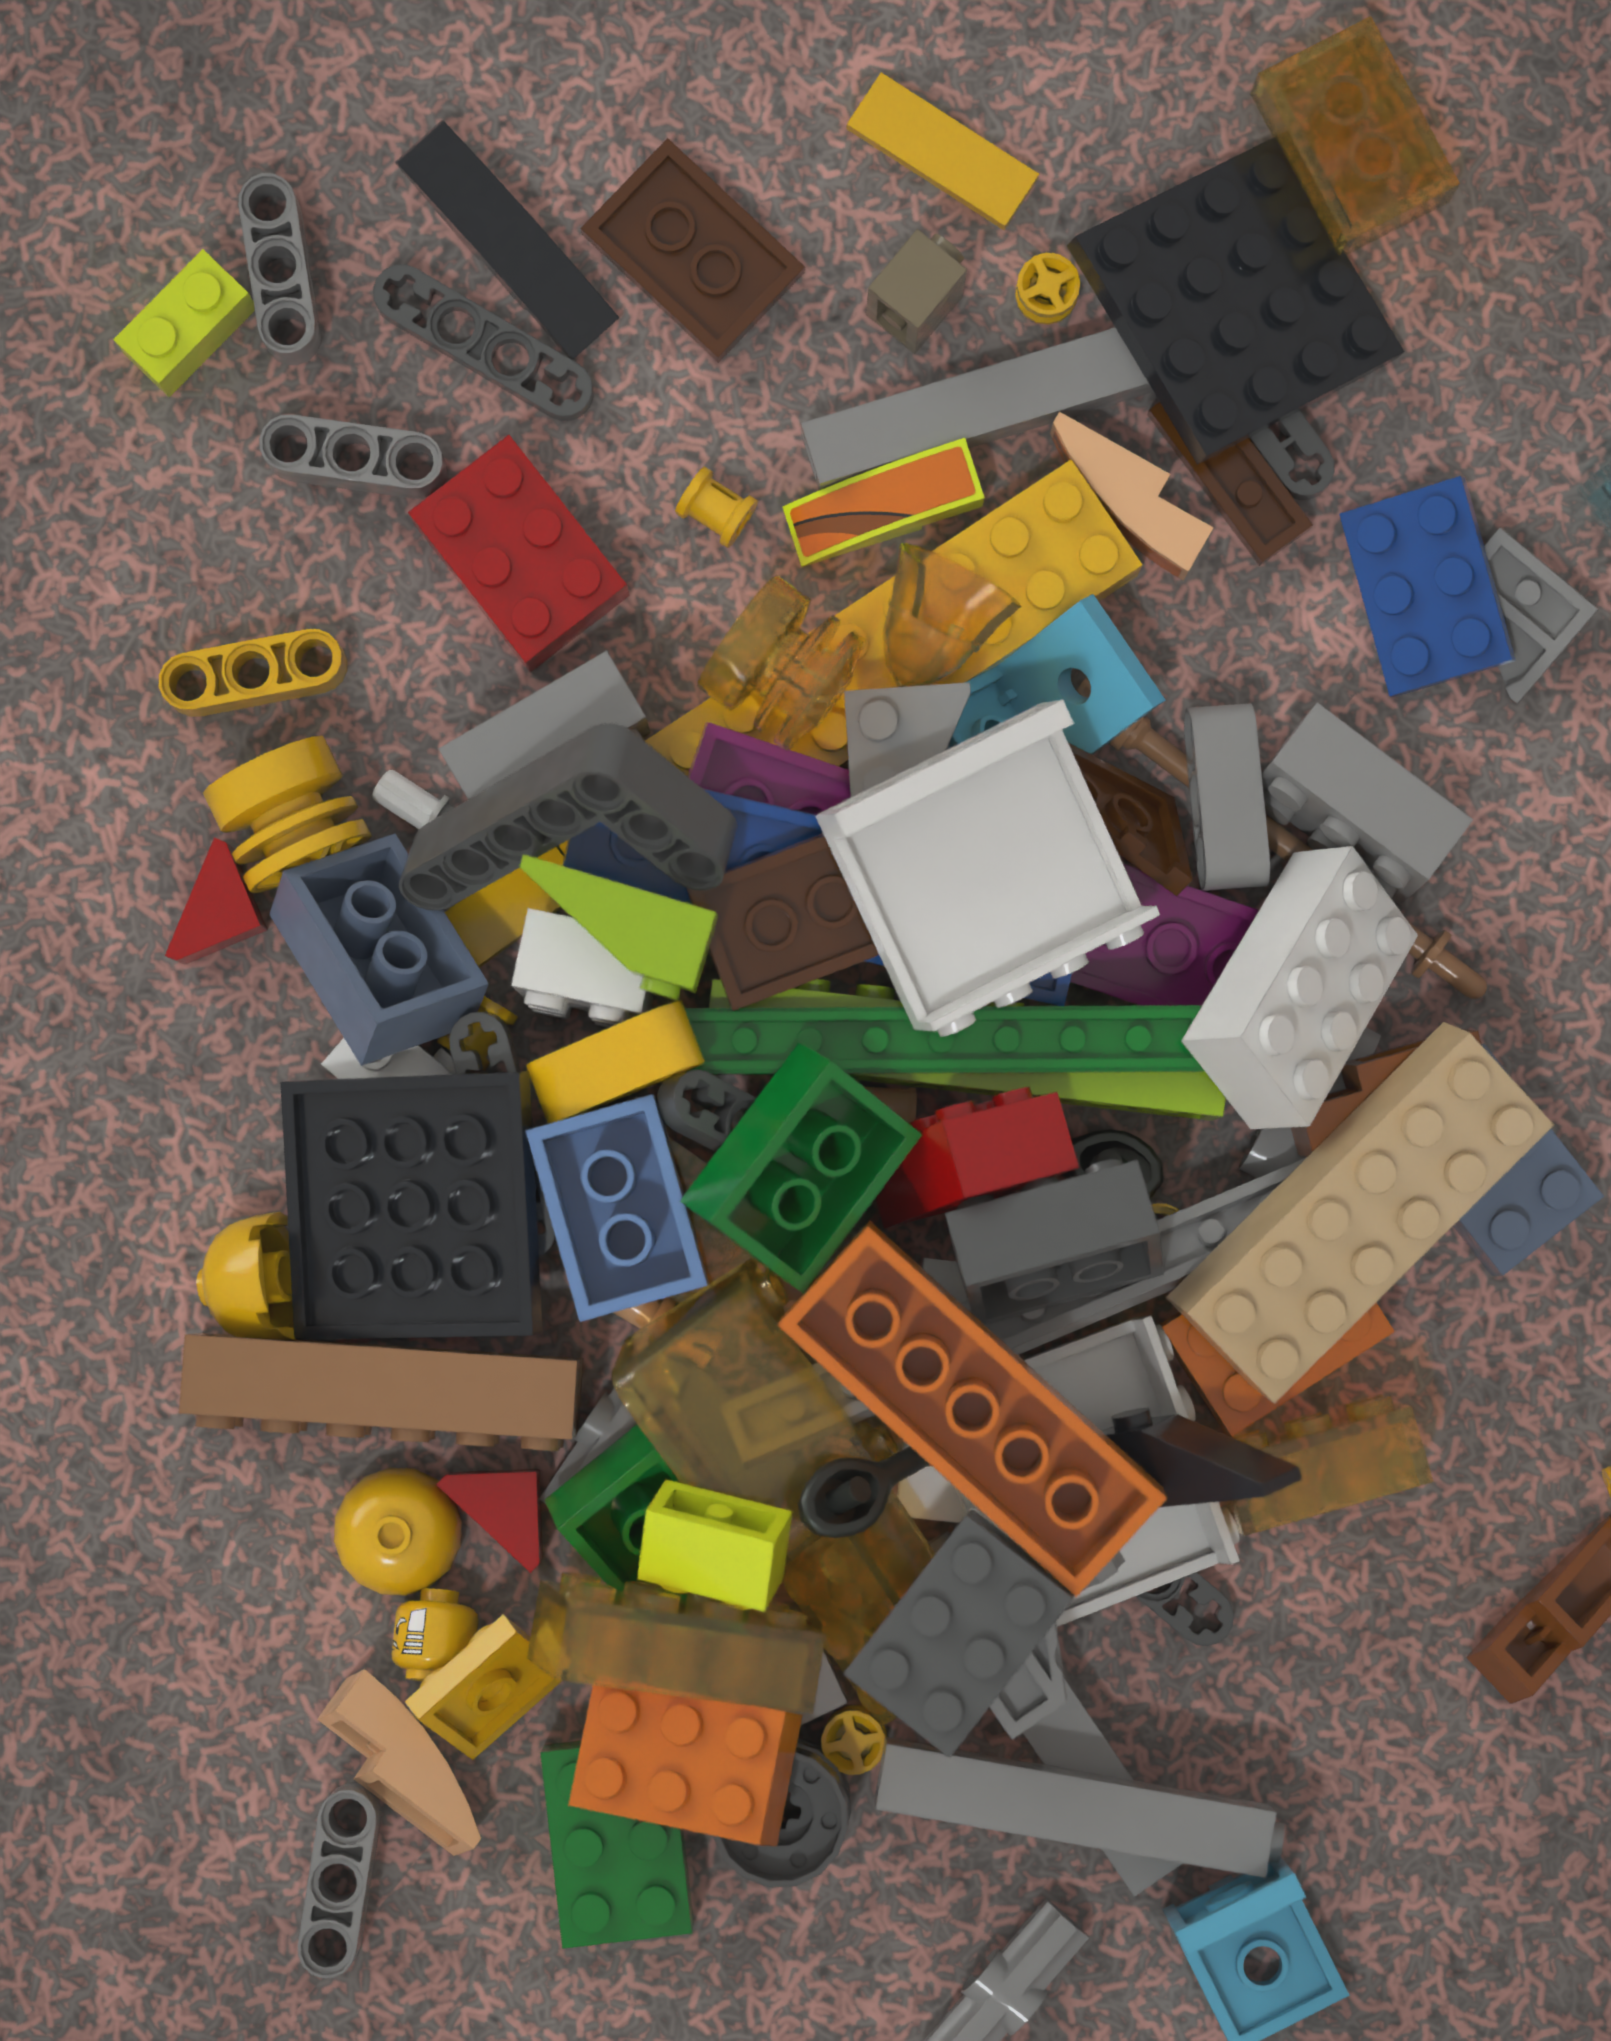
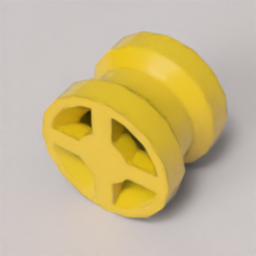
(1052, 272)
(847, 1751)

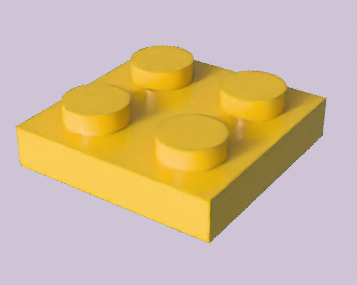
(482, 1689)

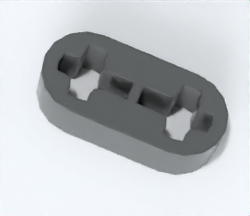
(1307, 445)

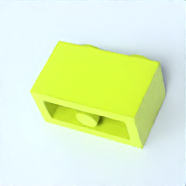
(185, 323)
(714, 1545)

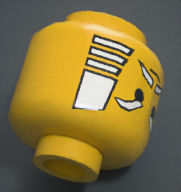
(431, 1632)

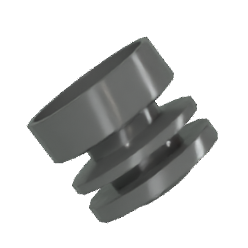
(809, 1836)

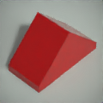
(218, 909)
(504, 1506)

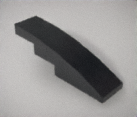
(506, 239)

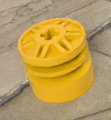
(285, 809)

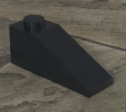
(1196, 1461)

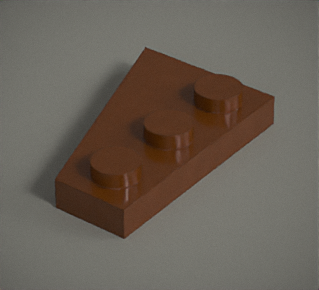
(1139, 821)

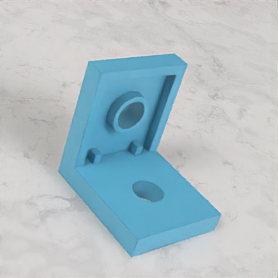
(1042, 673)
(1246, 1914)

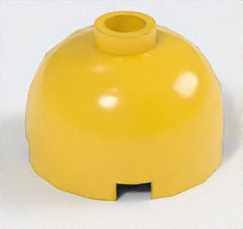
(249, 1278)
(397, 1531)

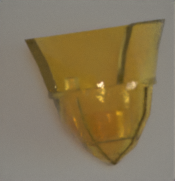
(938, 616)

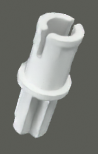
(409, 799)

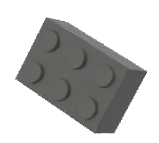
(1056, 1241)
(960, 1633)

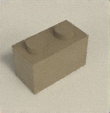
(917, 289)

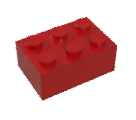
(519, 553)
(976, 1153)

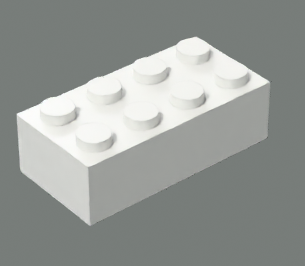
(1300, 988)

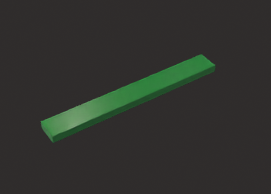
(997, 1042)

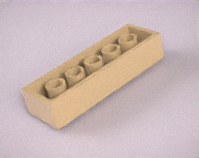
(1360, 1211)

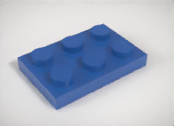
(1427, 586)

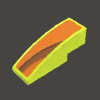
(885, 503)

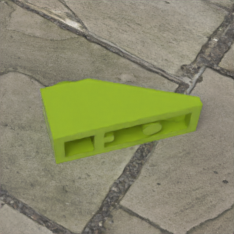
(642, 930)

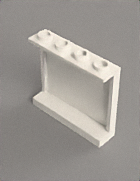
(984, 870)
(1120, 1372)

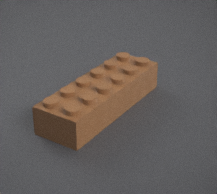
(381, 1386)

